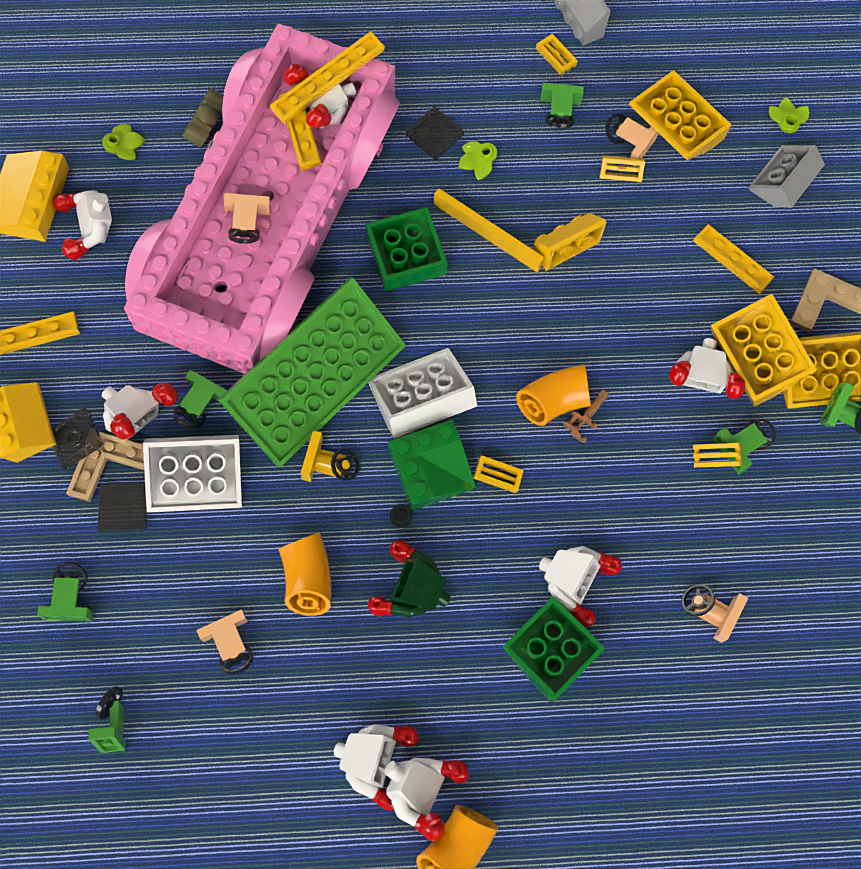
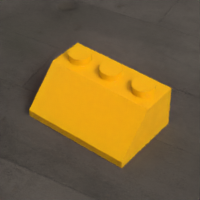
(570, 239)
(23, 422)

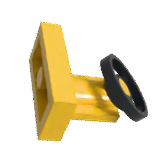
(326, 461)

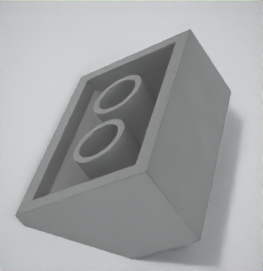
(585, 17)
(788, 175)

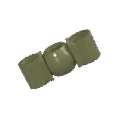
(204, 118)

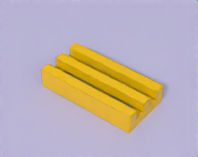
(553, 56)
(622, 160)
(697, 455)
(495, 482)

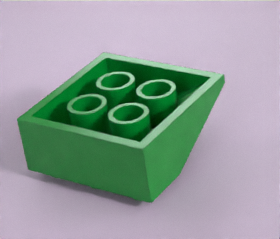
(406, 249)
(431, 465)
(553, 649)

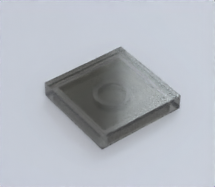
(434, 133)
(76, 438)
(122, 507)

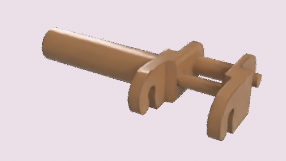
(586, 418)

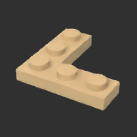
(822, 287)
(91, 467)

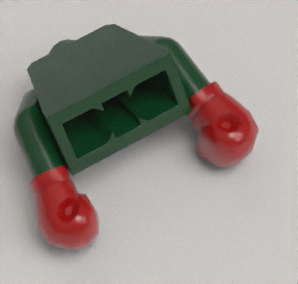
(417, 587)

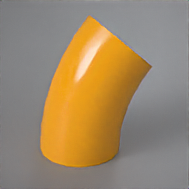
(554, 395)
(307, 576)
(464, 842)

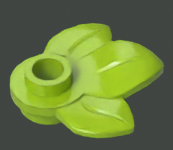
(788, 114)
(124, 141)
(476, 159)

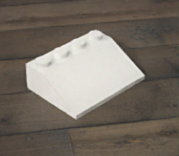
(422, 392)
(192, 473)

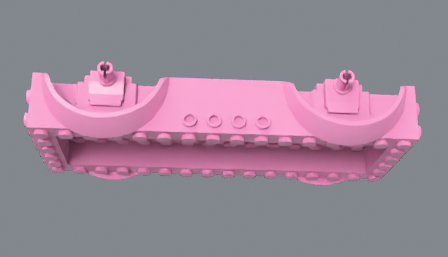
(190, 256)

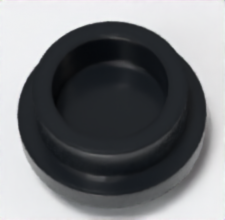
(401, 516)

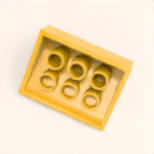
(681, 116)
(27, 193)
(763, 349)
(836, 361)

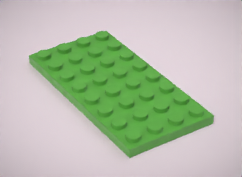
(312, 372)

